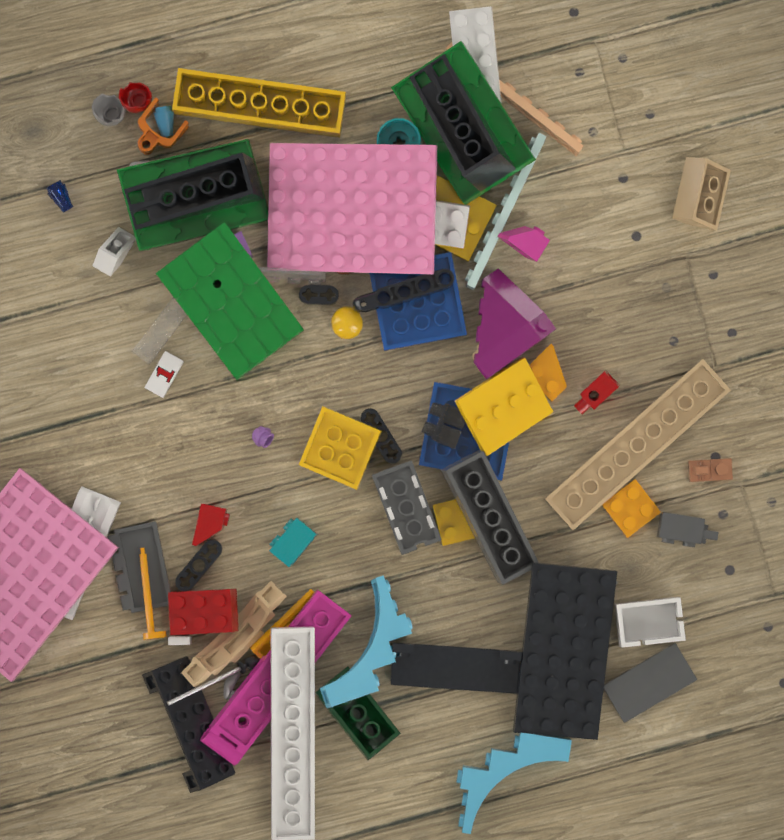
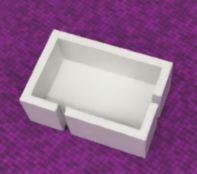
(649, 621)

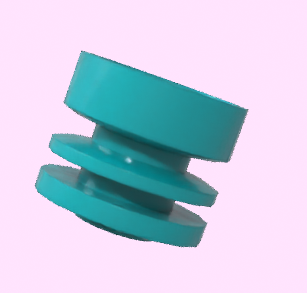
(399, 129)

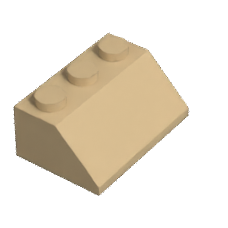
(701, 193)

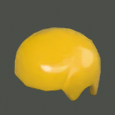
(346, 322)

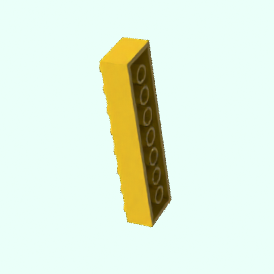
(259, 102)

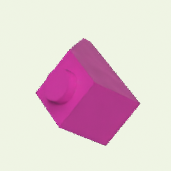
(526, 241)

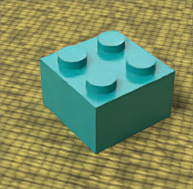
(292, 542)

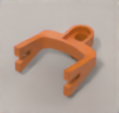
(151, 137)

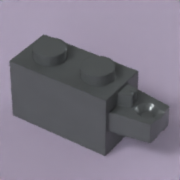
(685, 529)

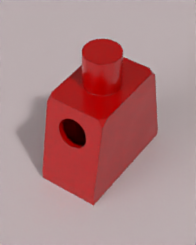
(604, 385)

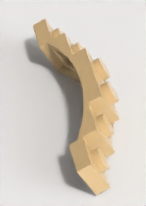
(234, 645)

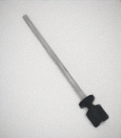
(250, 663)

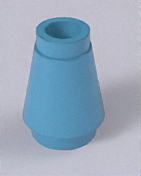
(165, 120)

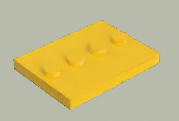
(479, 216)
(504, 406)

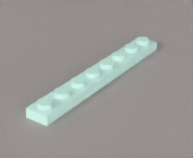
(500, 219)

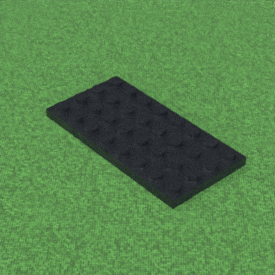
(565, 651)

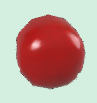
(135, 97)

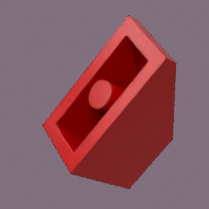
(209, 523)

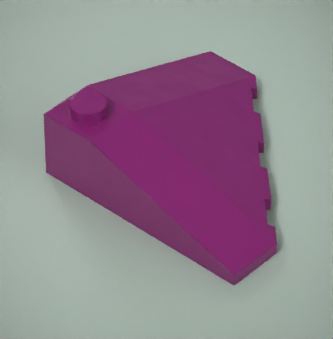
(508, 324)

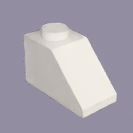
(113, 251)

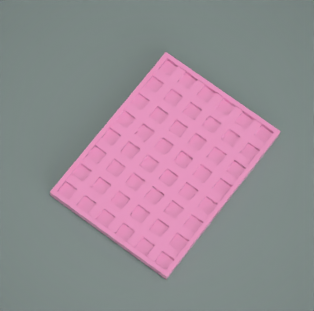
(352, 207)
(44, 567)

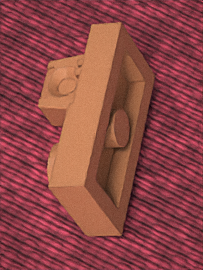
(710, 470)

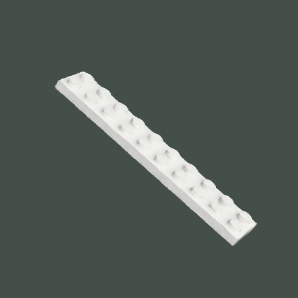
(293, 733)

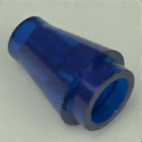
(60, 196)

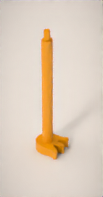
(151, 634)

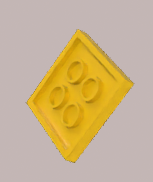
(340, 447)

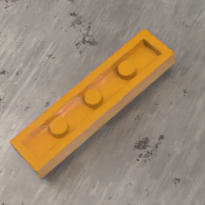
(263, 644)

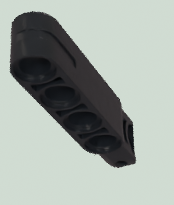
(371, 298)

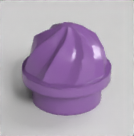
(262, 436)

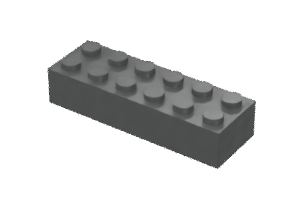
(490, 516)

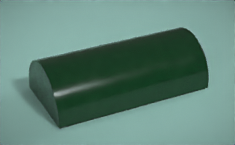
(362, 721)

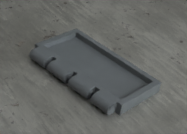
(129, 543)

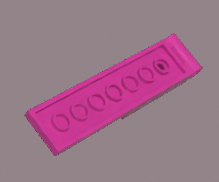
(253, 696)

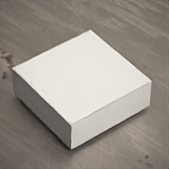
(180, 640)

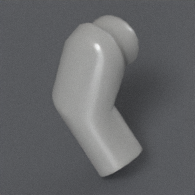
(229, 685)

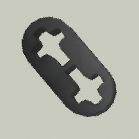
(318, 289)

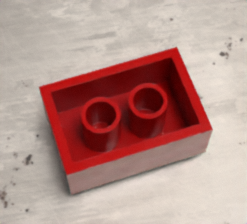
(203, 611)

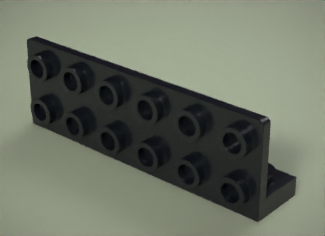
(455, 668)
(189, 720)

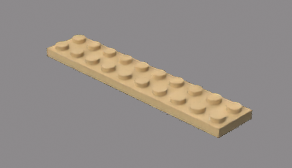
(637, 444)

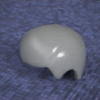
(108, 110)

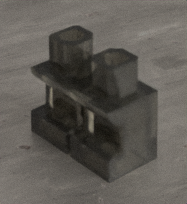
(441, 433)

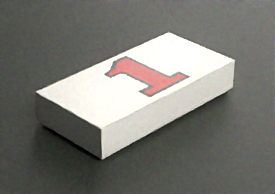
(164, 374)

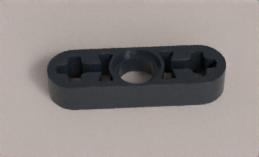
(394, 446)
(193, 581)

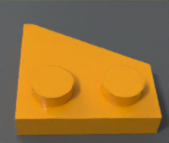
(549, 373)

